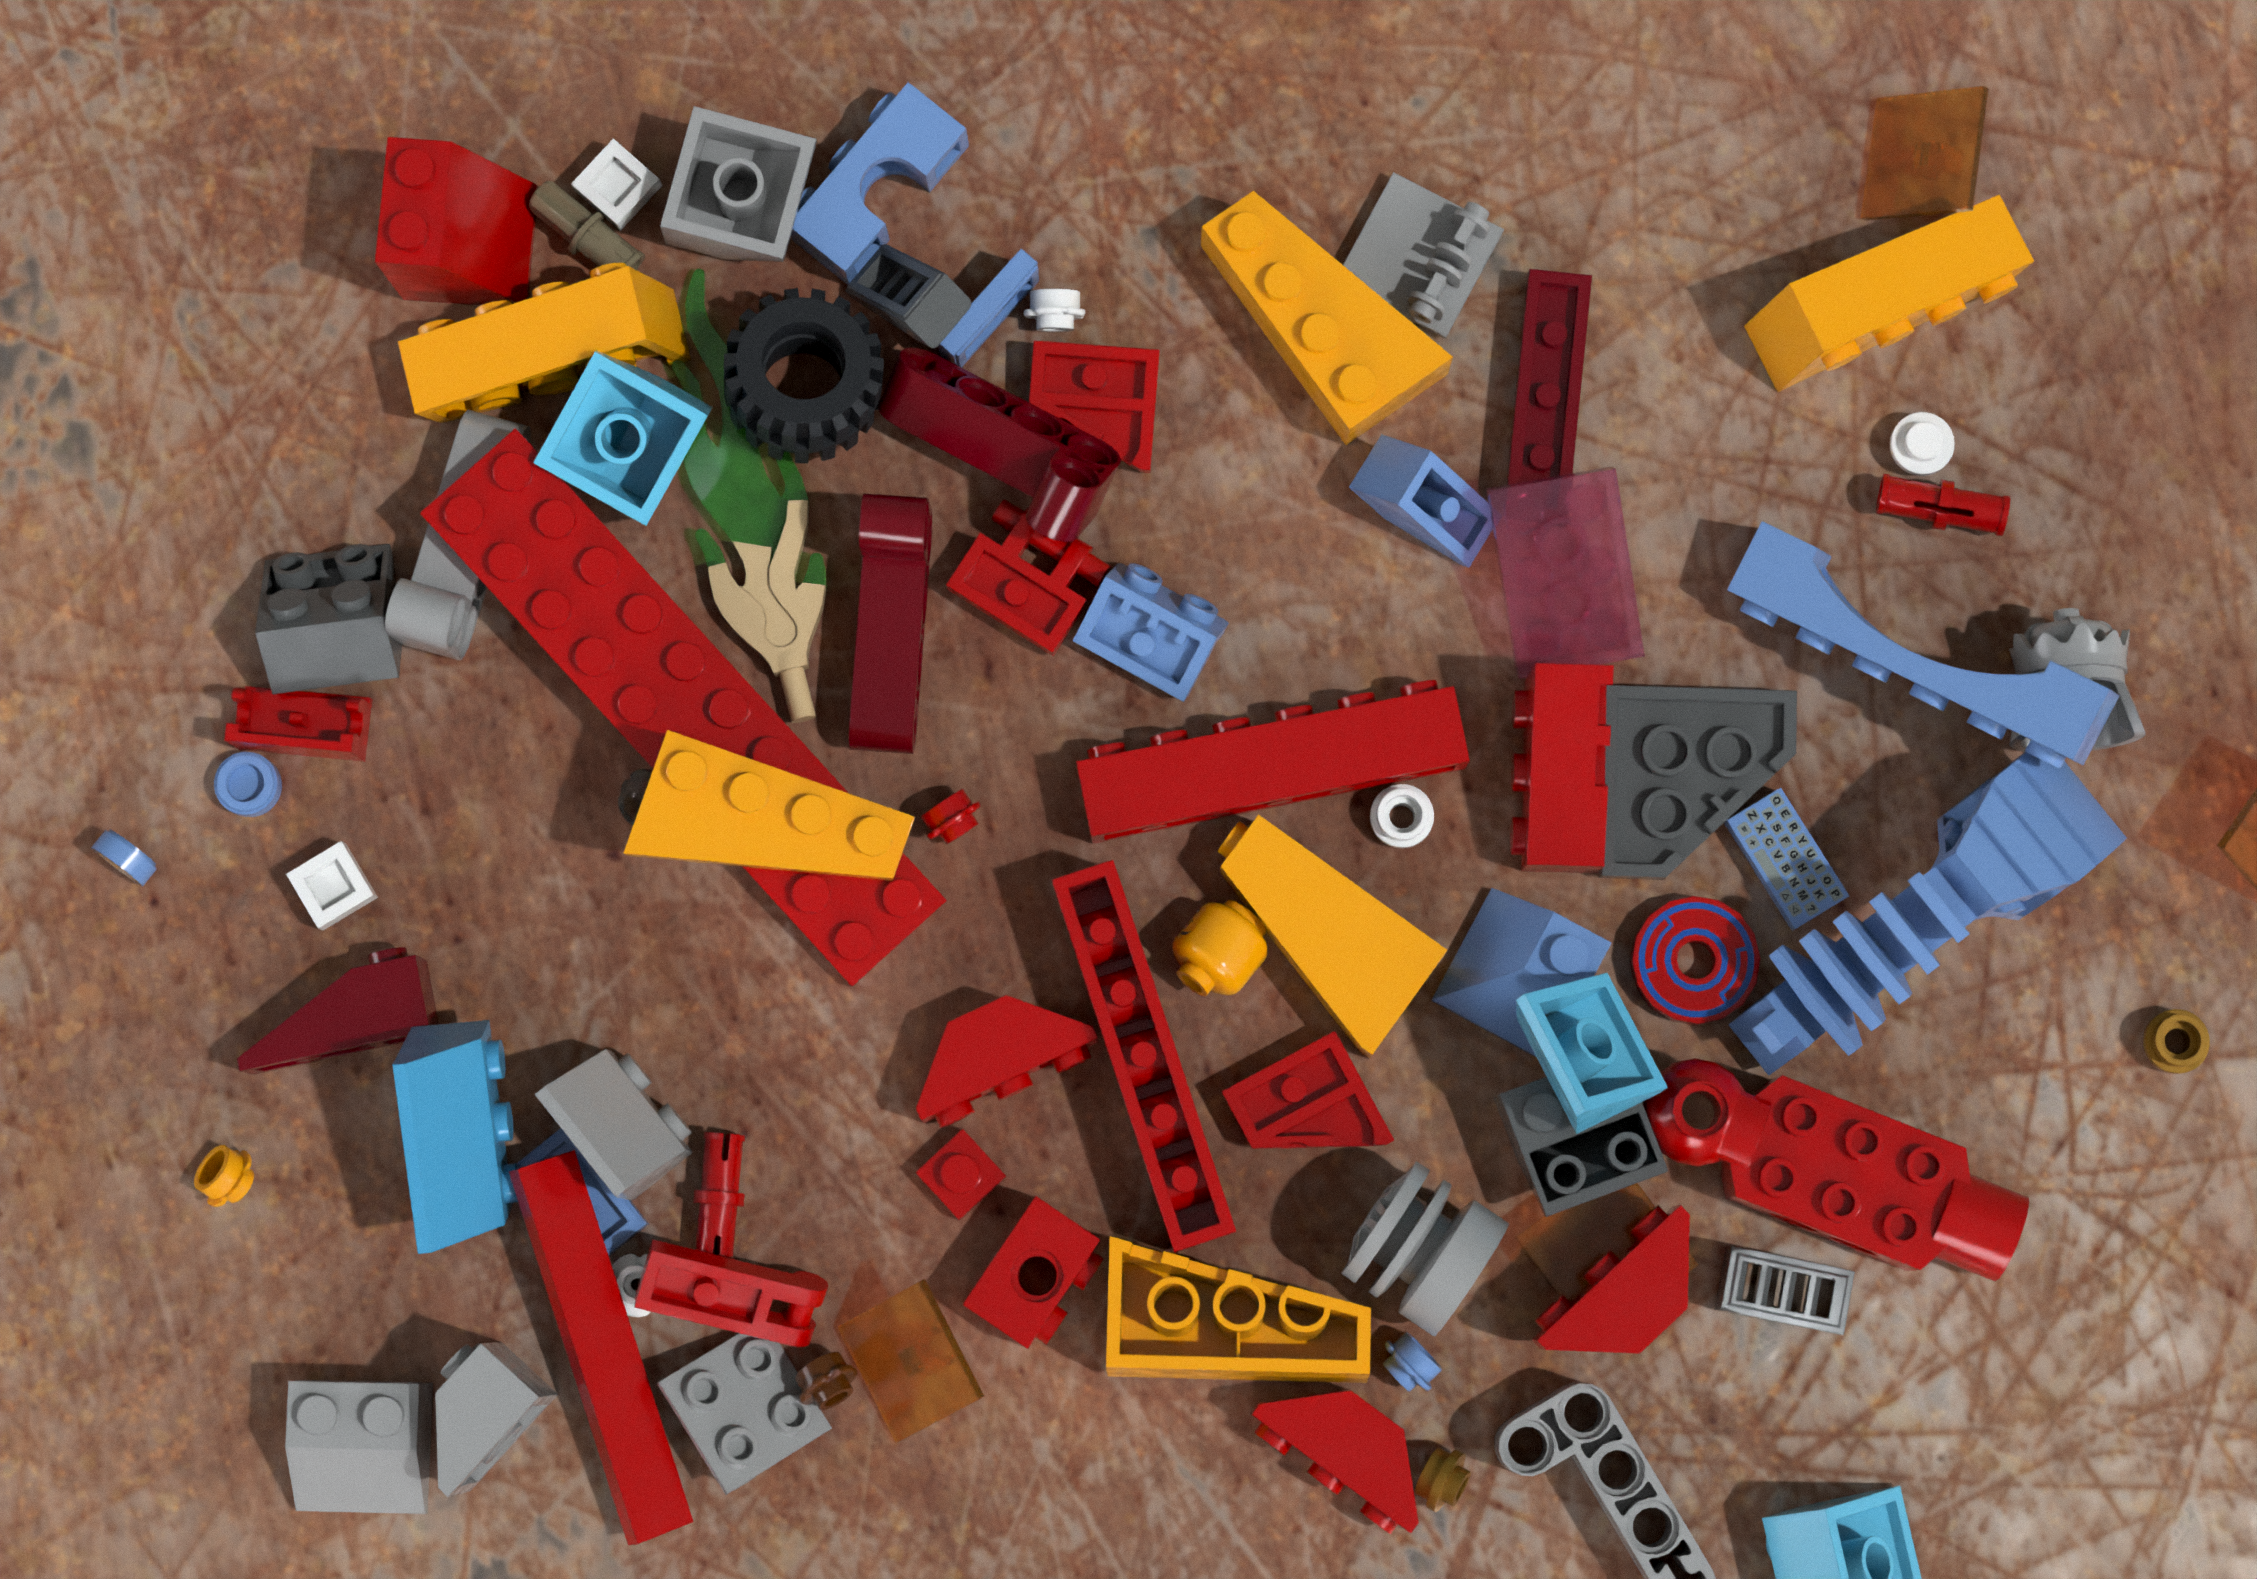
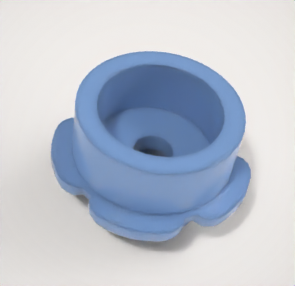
(1411, 1363)

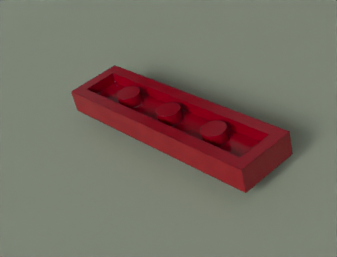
(1549, 375)

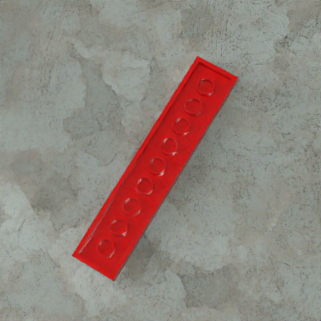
(654, 673)

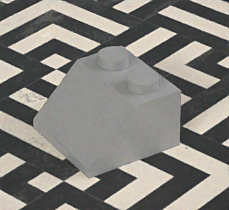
(736, 188)
(617, 1123)
(483, 1412)
(359, 1445)

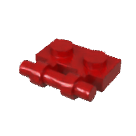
(1019, 593)

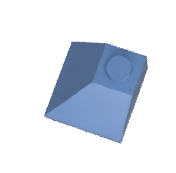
(1511, 953)

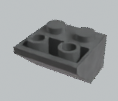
(327, 618)
(1570, 1166)

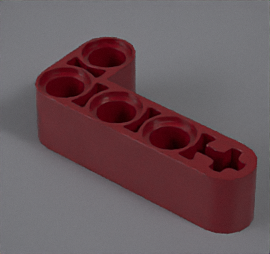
(1003, 437)
(890, 622)

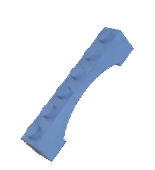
(2051, 708)

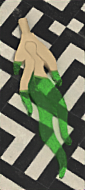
(764, 528)

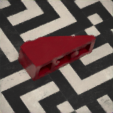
(355, 1014)

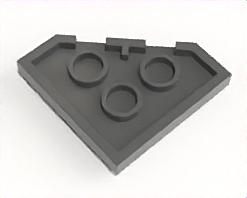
(1684, 767)

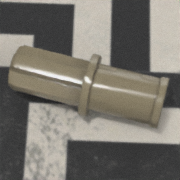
(581, 228)

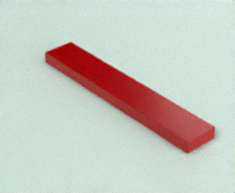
(601, 1347)

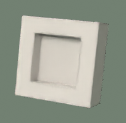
(616, 184)
(332, 885)

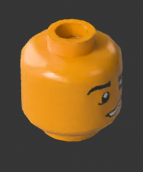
(1220, 948)

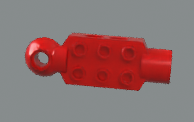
(1840, 1171)

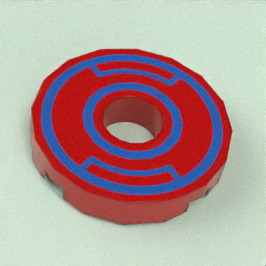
(1721, 933)

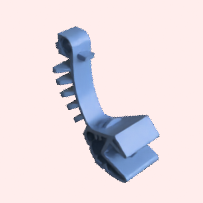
(1997, 856)

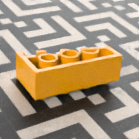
(1888, 292)
(1326, 323)
(540, 342)
(753, 815)
(1225, 1324)

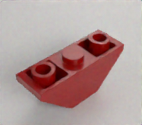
(997, 1052)
(1628, 1295)
(1349, 1447)

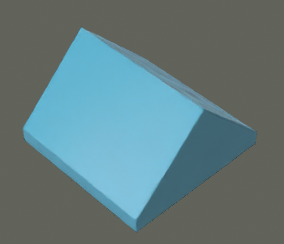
(1589, 1049)

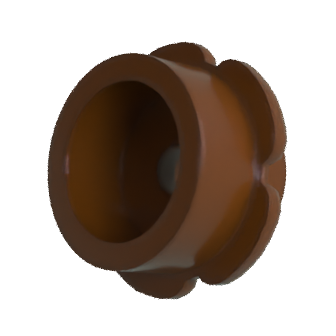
(826, 1381)

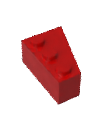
(1561, 768)

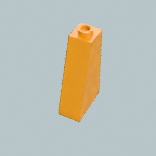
(1336, 936)

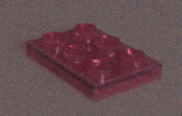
(1566, 570)

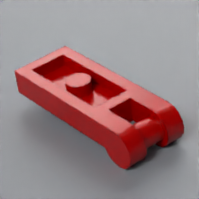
(729, 1294)

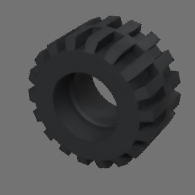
(808, 328)

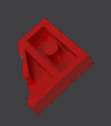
(1100, 392)
(1308, 1102)

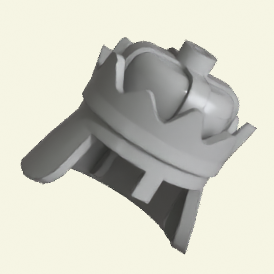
(2091, 651)

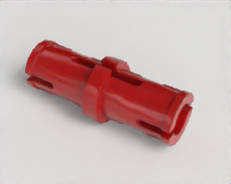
(1943, 504)
(719, 1193)

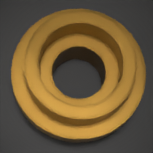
(2195, 1036)
(1443, 1479)

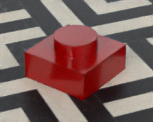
(961, 1174)

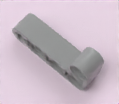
(445, 596)
(1618, 1503)

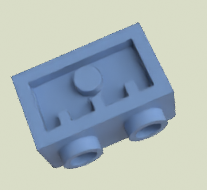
(1151, 629)

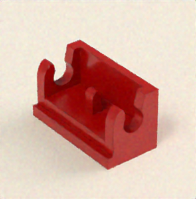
(300, 723)

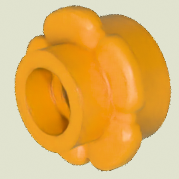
(224, 1175)

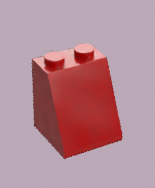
(453, 225)

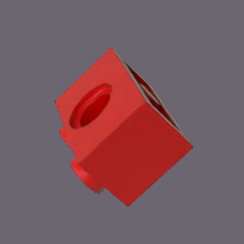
(999, 1294)

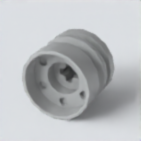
(1424, 1248)

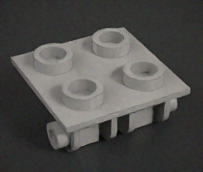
(1423, 253)
(743, 1408)

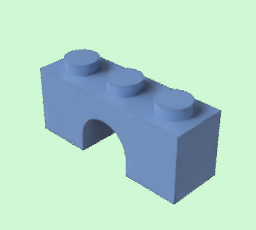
(905, 139)

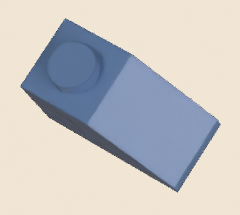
(1424, 498)

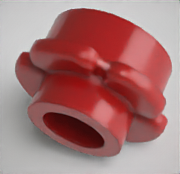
(951, 817)

